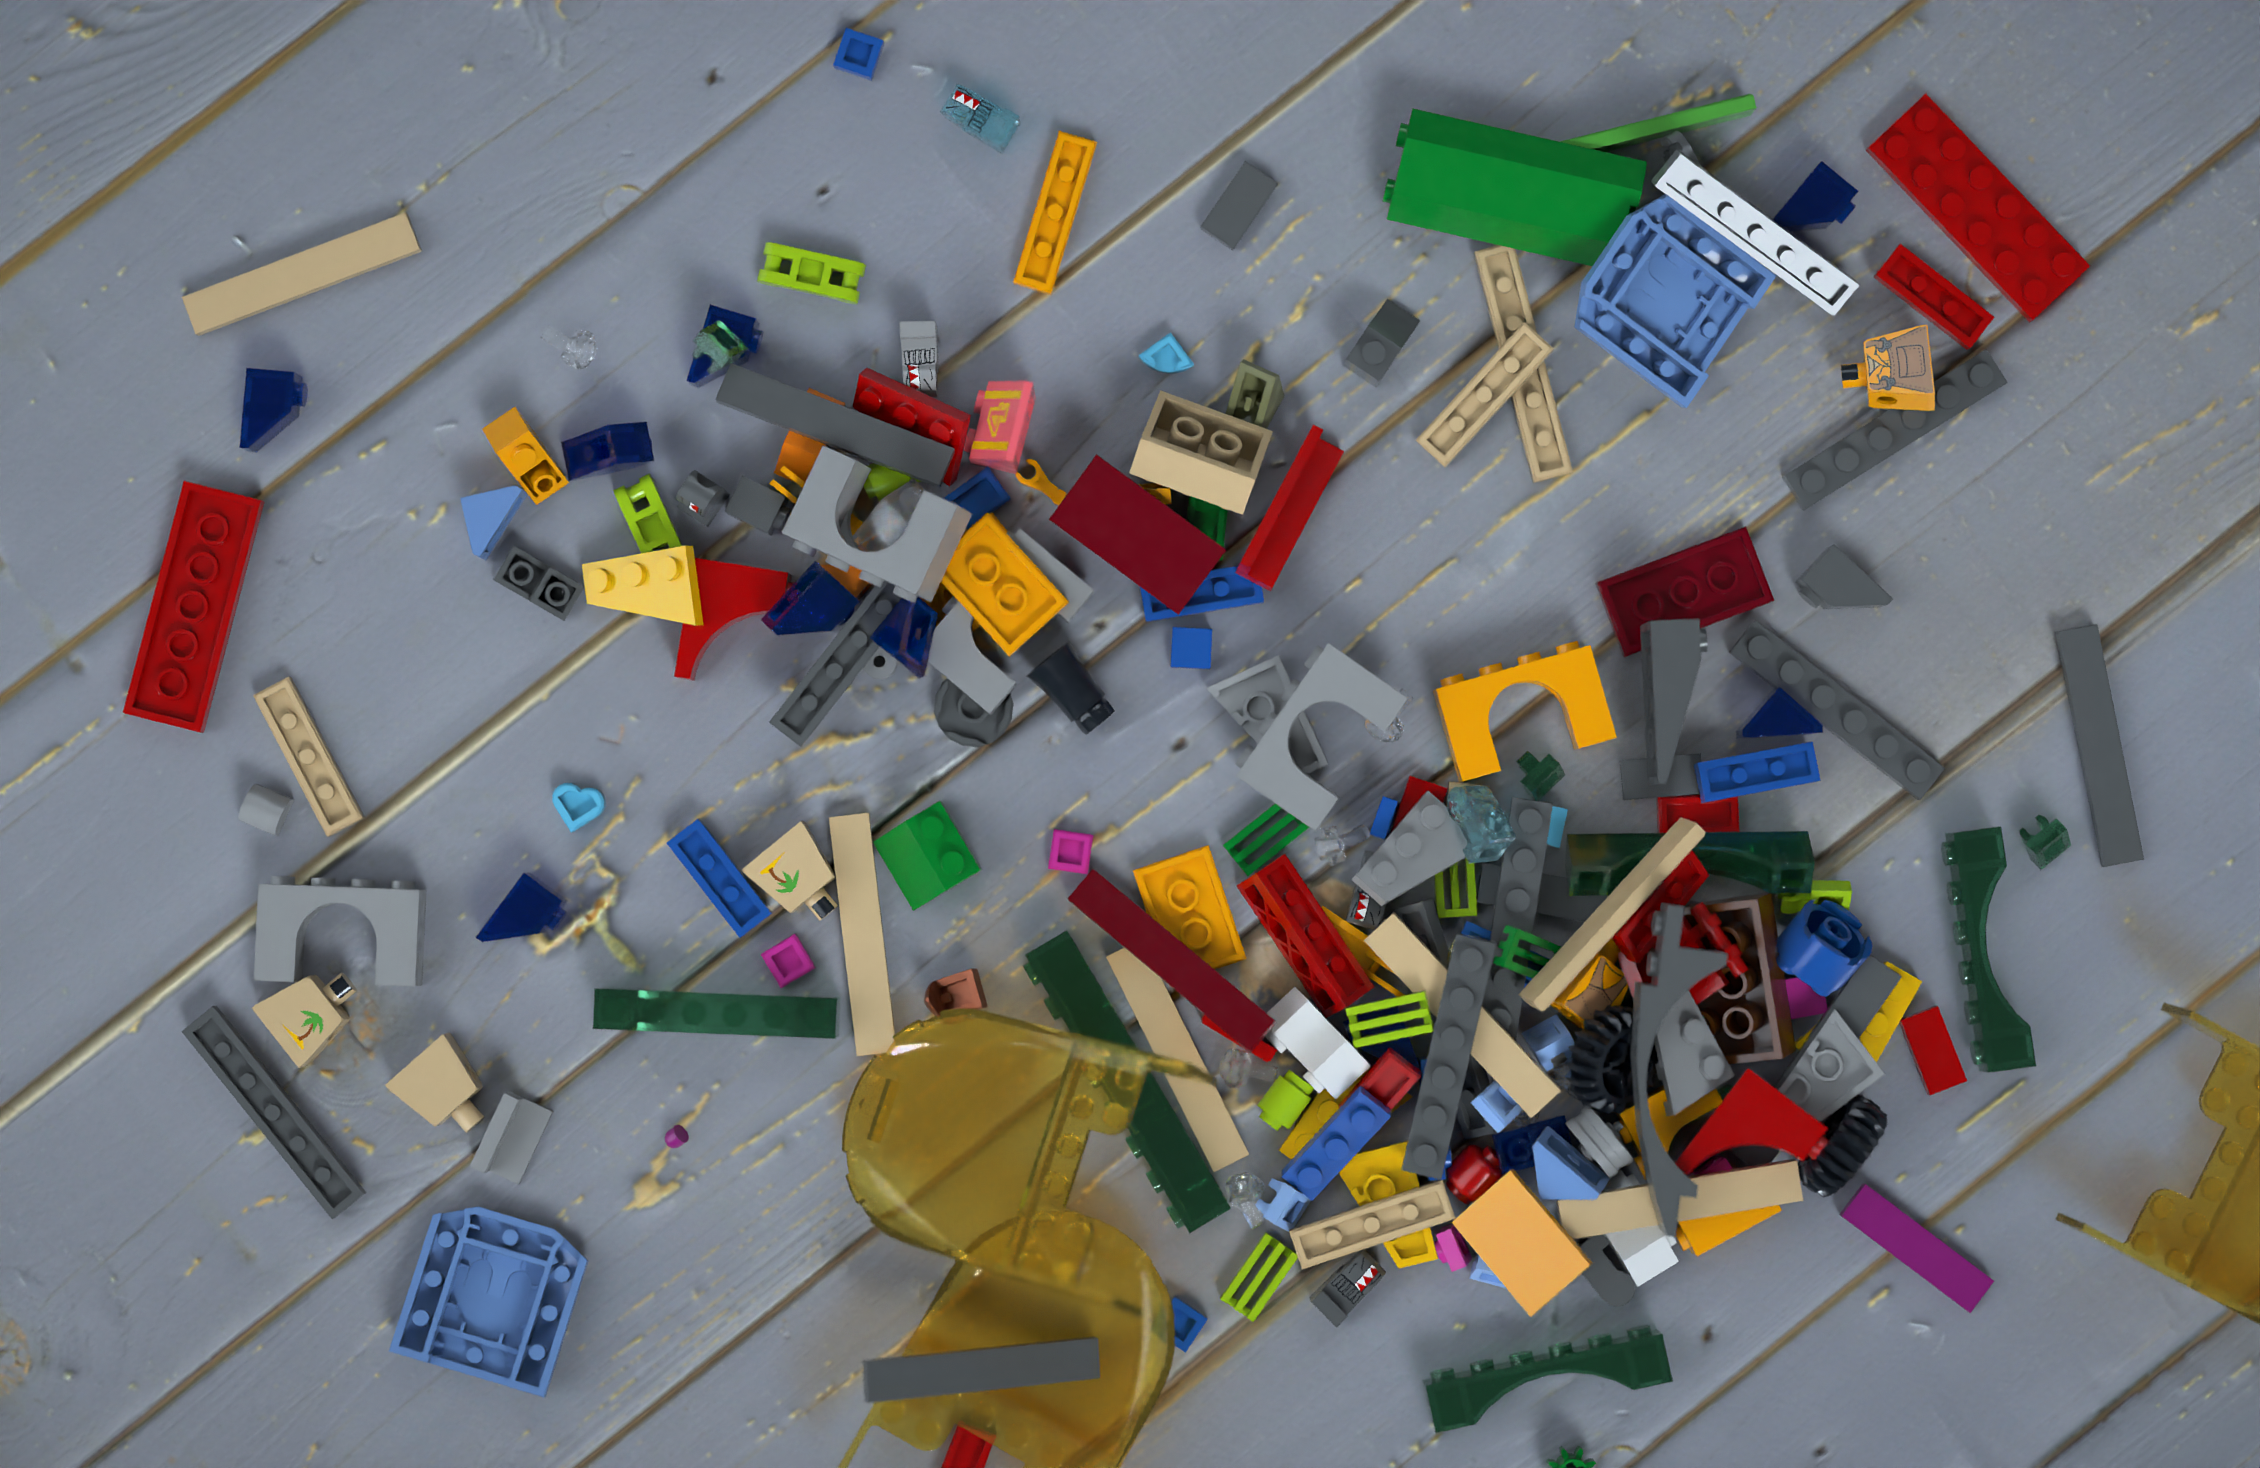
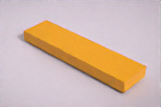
(1055, 212)

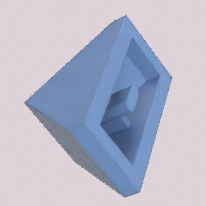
(489, 516)
(1564, 1171)

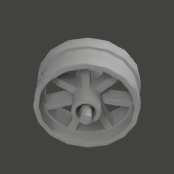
(1600, 1141)

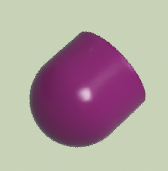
(676, 1137)

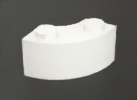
(1315, 1043)
(1640, 1250)

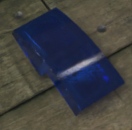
(1516, 1144)

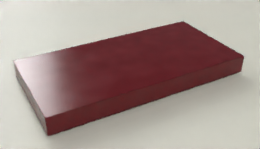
(1137, 534)
(1695, 583)

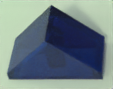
(908, 634)
(1778, 717)

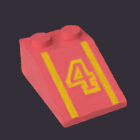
(1002, 425)

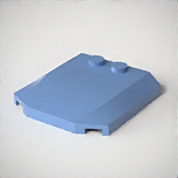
(1668, 296)
(491, 1298)

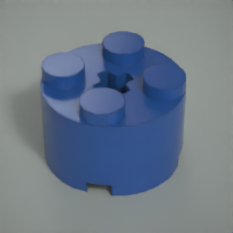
(1823, 946)

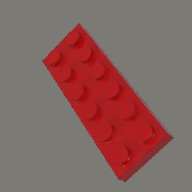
(1977, 208)
(193, 607)

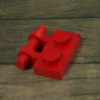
(1708, 925)

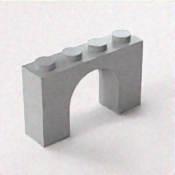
(910, 564)
(953, 644)
(1271, 765)
(288, 909)

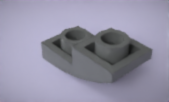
(538, 583)

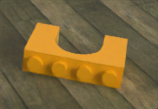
(1567, 675)
(1700, 1233)

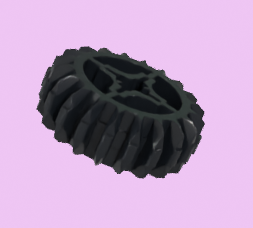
(1602, 1061)
(1852, 1138)

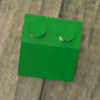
(927, 855)

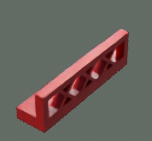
(1290, 510)
(1307, 935)

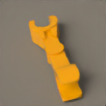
(1041, 483)

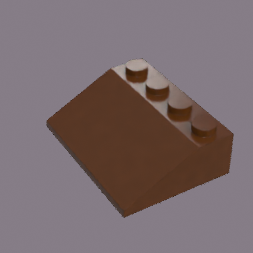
(1753, 1010)

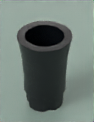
(1072, 688)

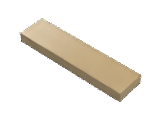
(1485, 394)
(308, 756)
(1372, 1224)

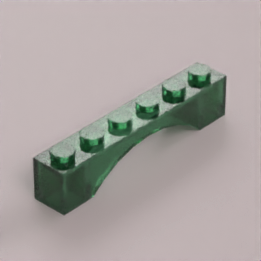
(1766, 860)
(1976, 865)
(716, 1013)
(1464, 1396)

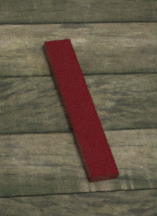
(1171, 960)

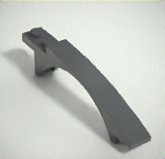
(1673, 973)

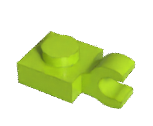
(1821, 890)

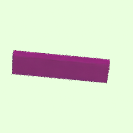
(1916, 1247)

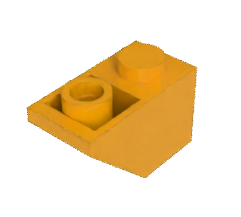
(525, 455)

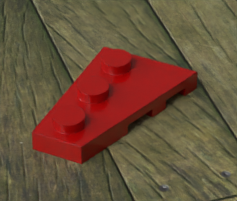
(913, 411)

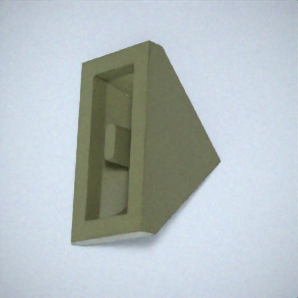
(1255, 394)

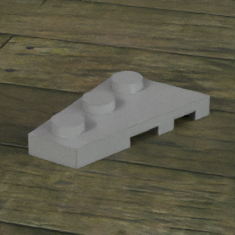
(1257, 693)
(1413, 852)
(1688, 1056)
(1831, 1070)

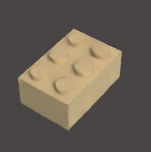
(1200, 452)

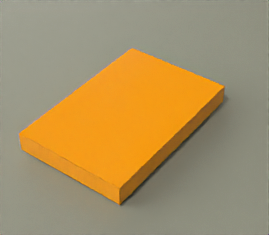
(1001, 585)
(1191, 905)
(1522, 1242)

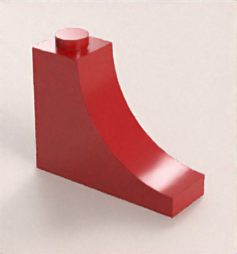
(726, 597)
(1755, 1116)

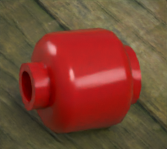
(1473, 1173)

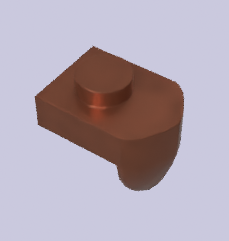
(956, 992)

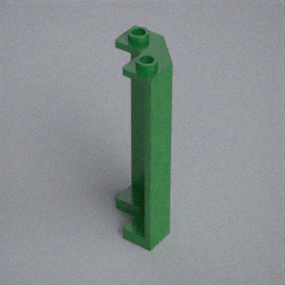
(1511, 187)

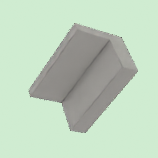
(511, 1137)

